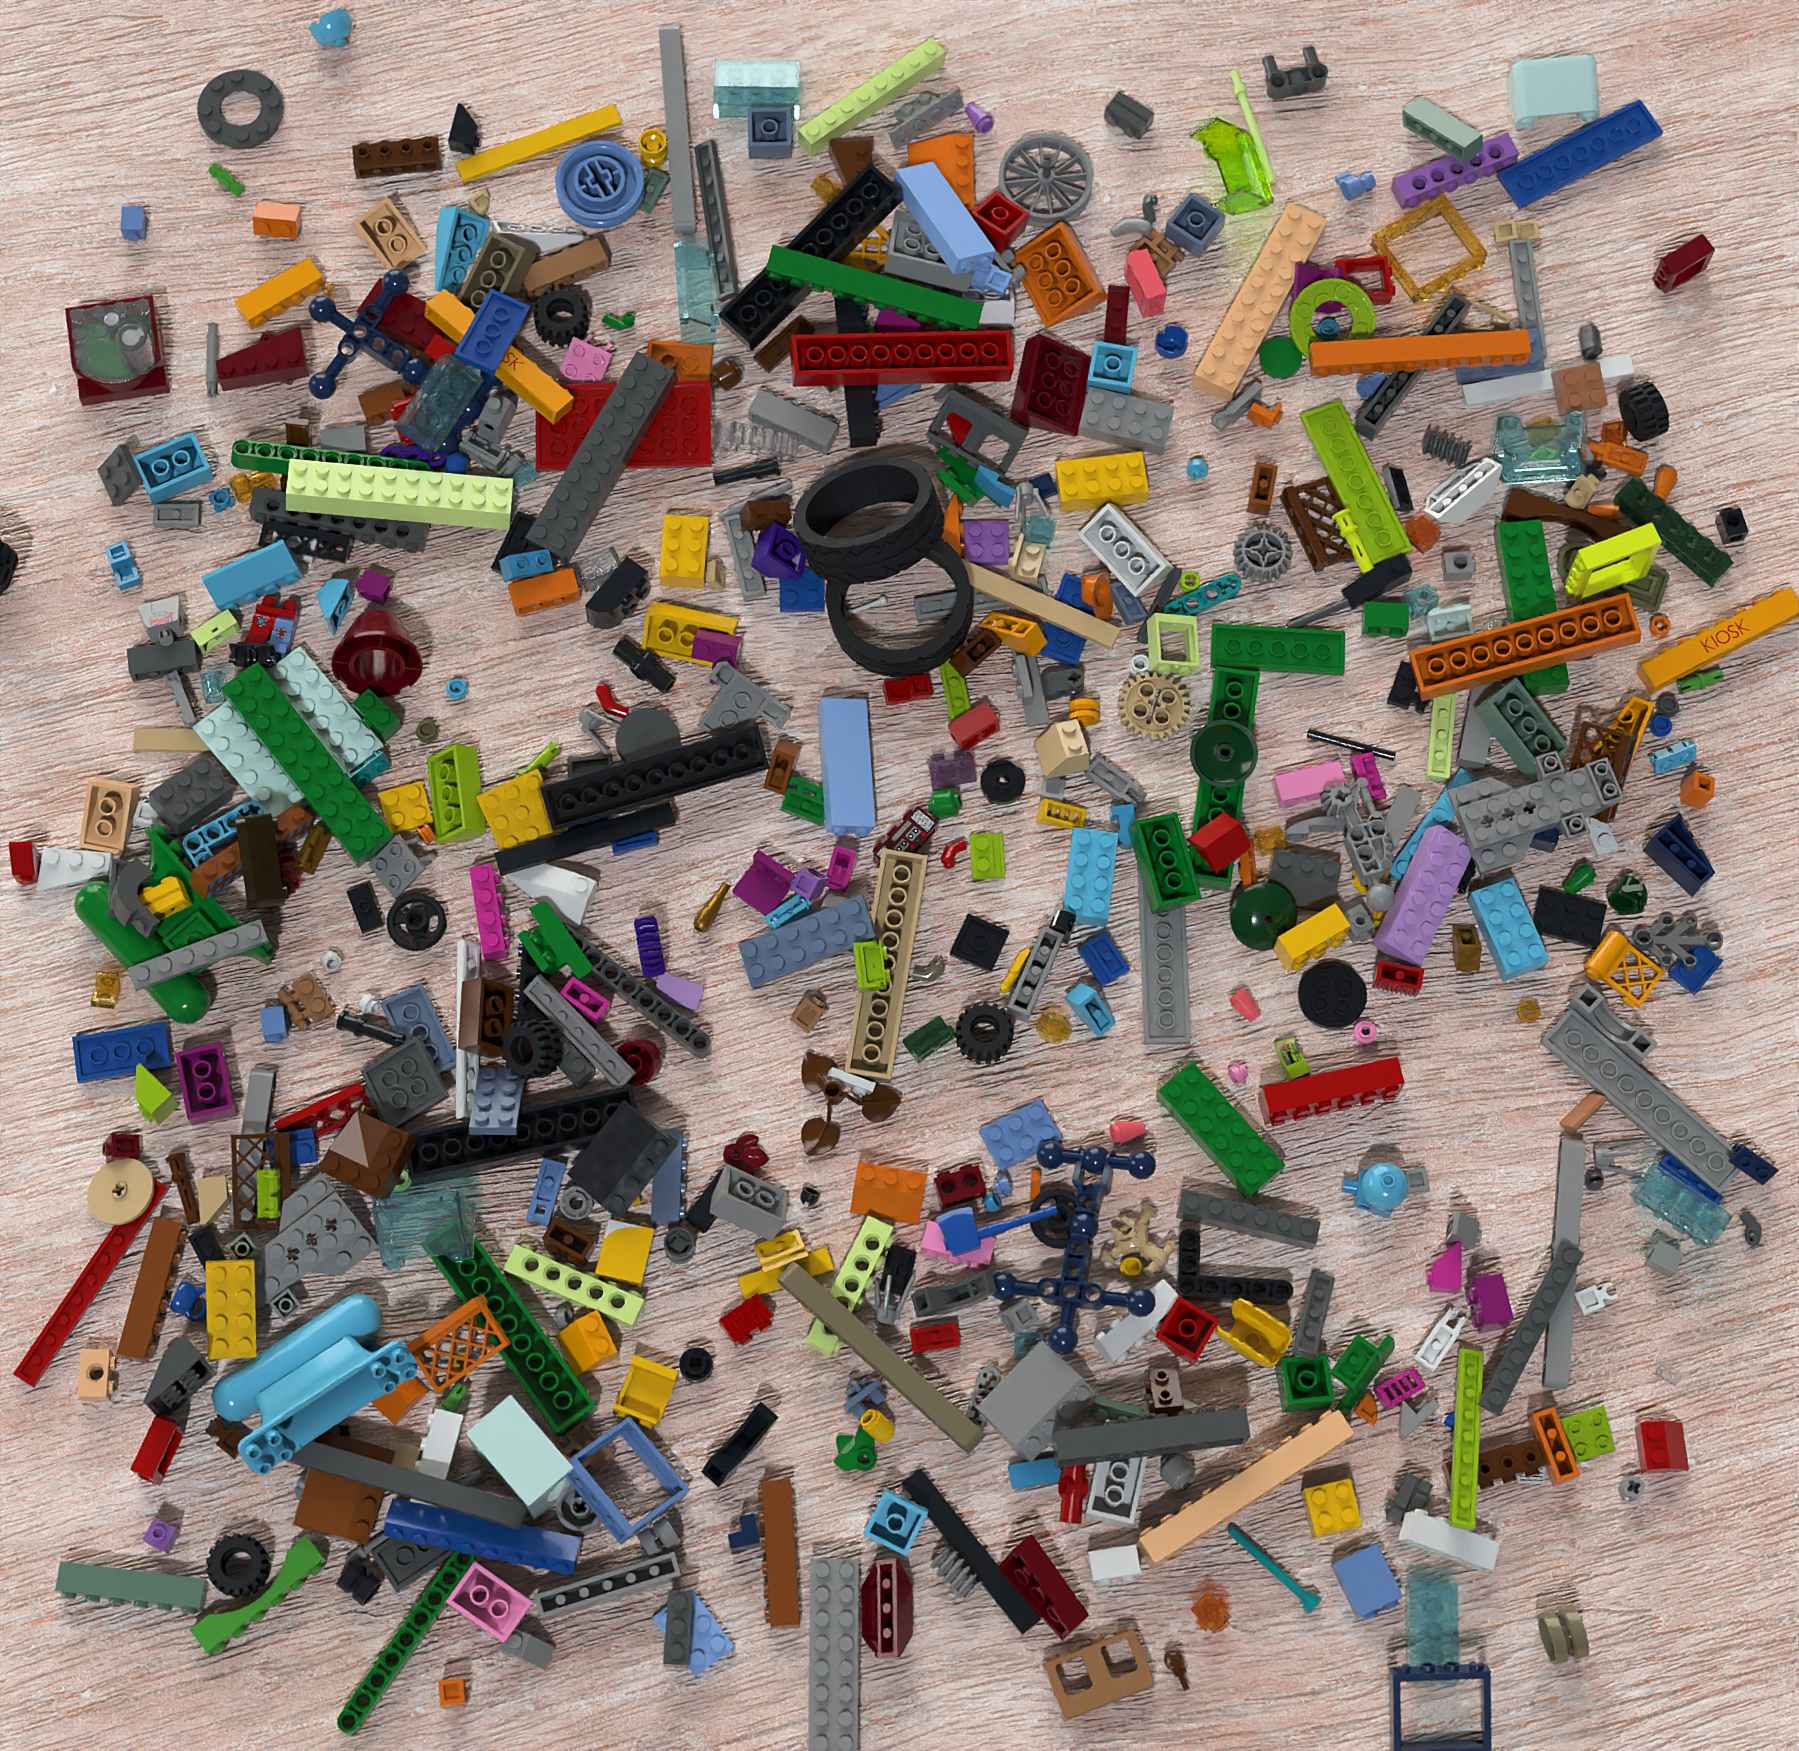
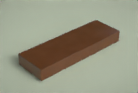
(779, 348)

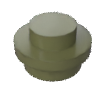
(427, 732)

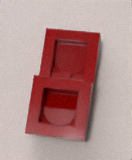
(907, 690)

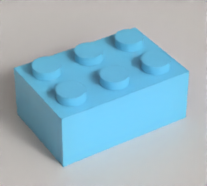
(173, 468)

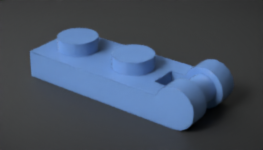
(546, 1191)

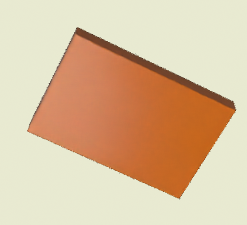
(687, 359)

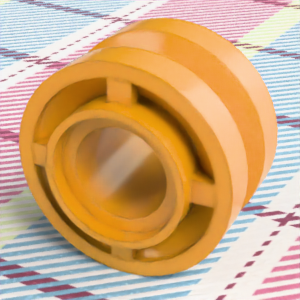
(1085, 711)

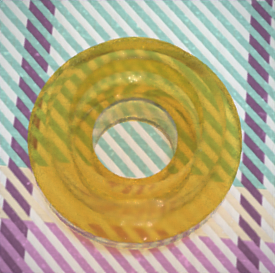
(1531, 1005)

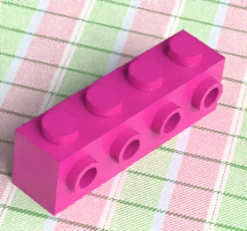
(488, 912)

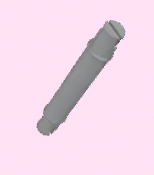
(212, 356)
(766, 495)

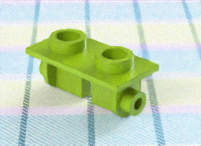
(269, 1193)

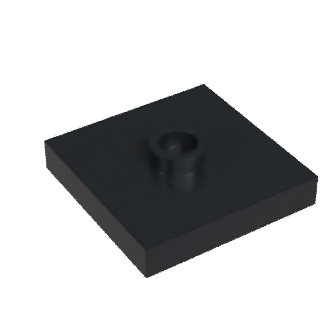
(979, 943)

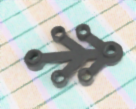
(1674, 941)

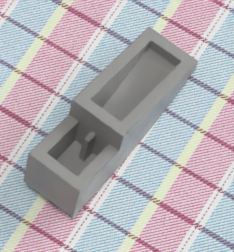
(1401, 812)

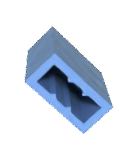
(1367, 1582)

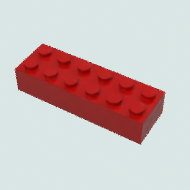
(1331, 1091)

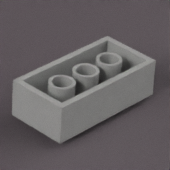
(1126, 421)

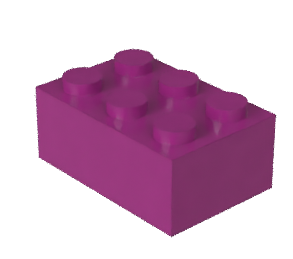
(206, 1084)

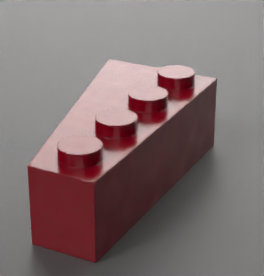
(265, 362)
(1043, 1587)

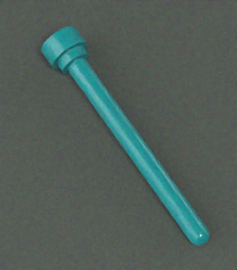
(1308, 1599)

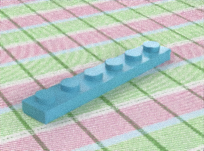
(1440, 814)

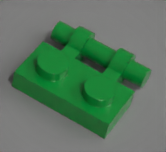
(803, 805)

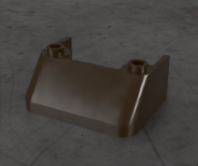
(260, 861)

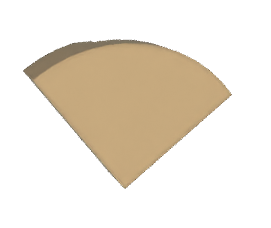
(480, 203)

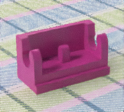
(1365, 767)

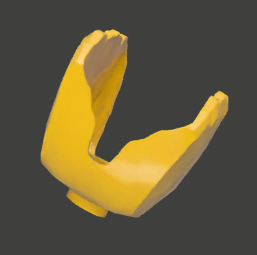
(1256, 1334)

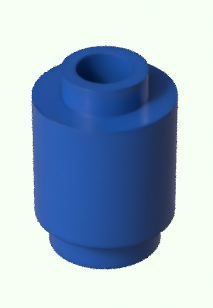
(456, 464)

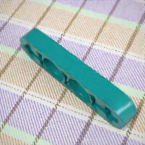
(1200, 597)

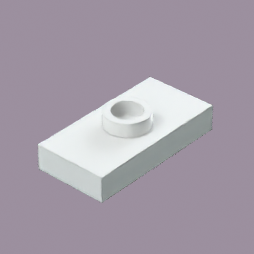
(146, 816)

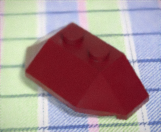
(887, 1609)

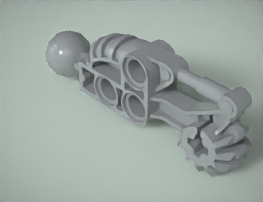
(1342, 803)

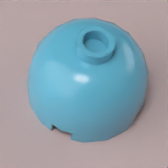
(333, 28)
(1384, 1186)

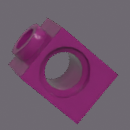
(374, 587)

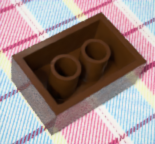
(484, 1016)

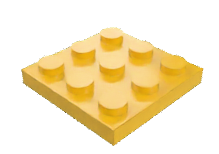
(516, 811)

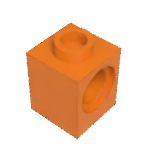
(452, 1693)

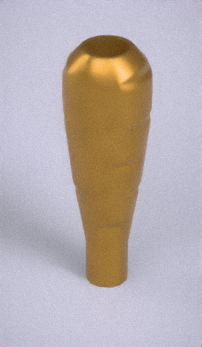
(708, 914)

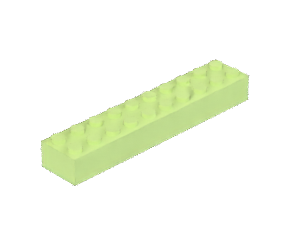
(399, 494)

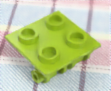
(1588, 1433)

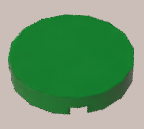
(1280, 358)

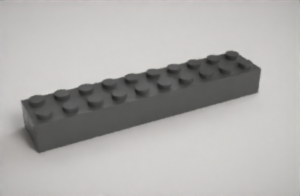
(602, 457)

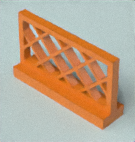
(452, 1324)

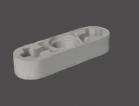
(981, 1381)

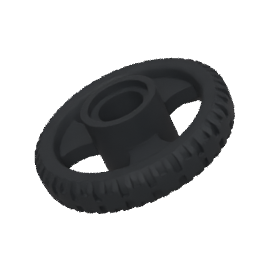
(420, 941)
(1062, 1199)

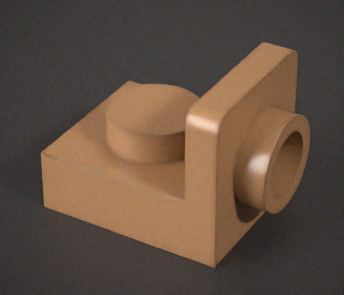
(809, 1013)

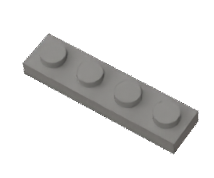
(742, 553)

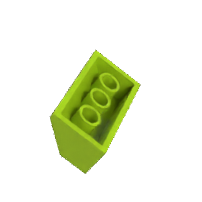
(453, 789)

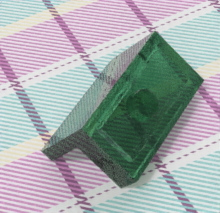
(929, 1039)

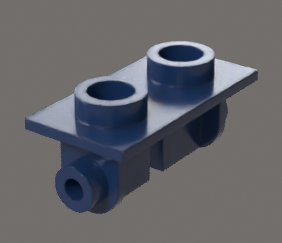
(1752, 1164)

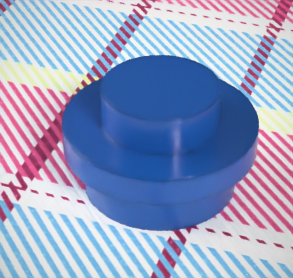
(1660, 726)

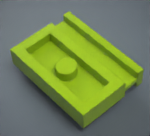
(987, 856)

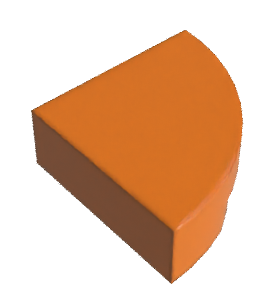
(1035, 1184)
(1367, 1409)

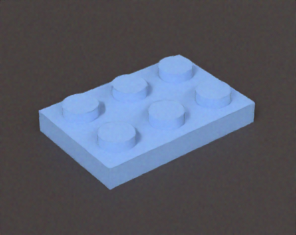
(707, 1638)

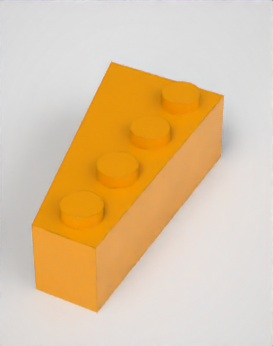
(1632, 720)

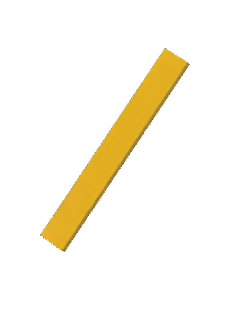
(538, 143)

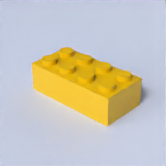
(1101, 480)
(231, 1309)

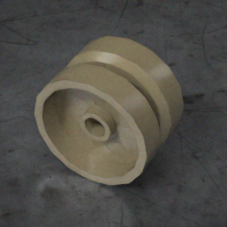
(1563, 1634)

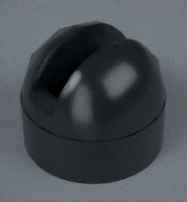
(809, 1195)

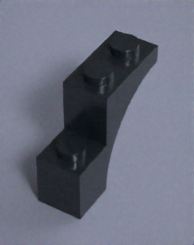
(740, 1445)

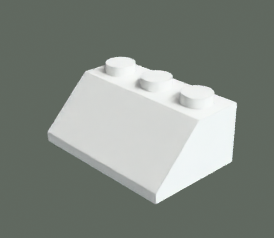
(997, 309)

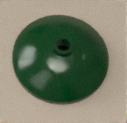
(1216, 767)
(1253, 906)

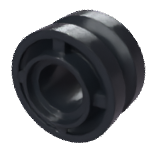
(696, 1376)

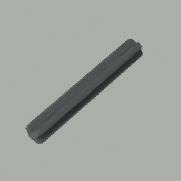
(1161, 600)

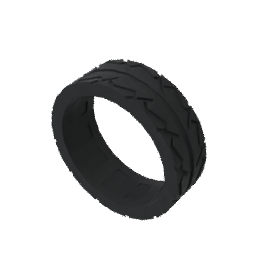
(879, 553)
(919, 658)

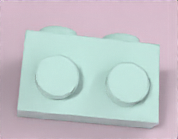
(1449, 623)

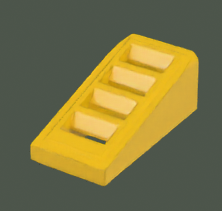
(1050, 820)

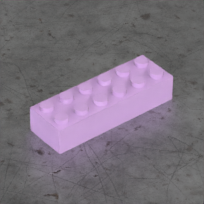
(1423, 896)

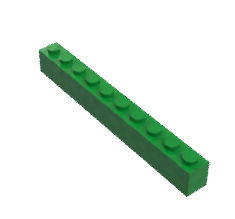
(873, 289)

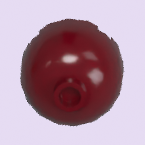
(643, 1058)

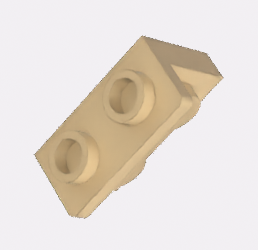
(1027, 560)

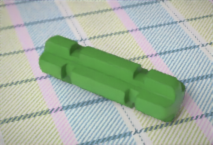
(226, 179)

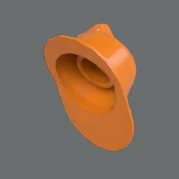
(1097, 594)

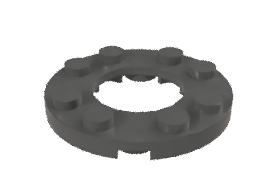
(247, 135)

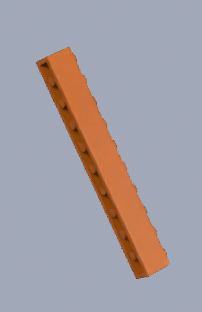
(1419, 353)

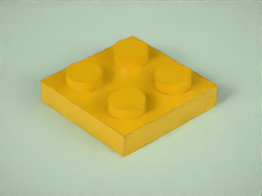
(406, 808)

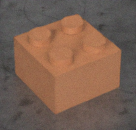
(1579, 388)

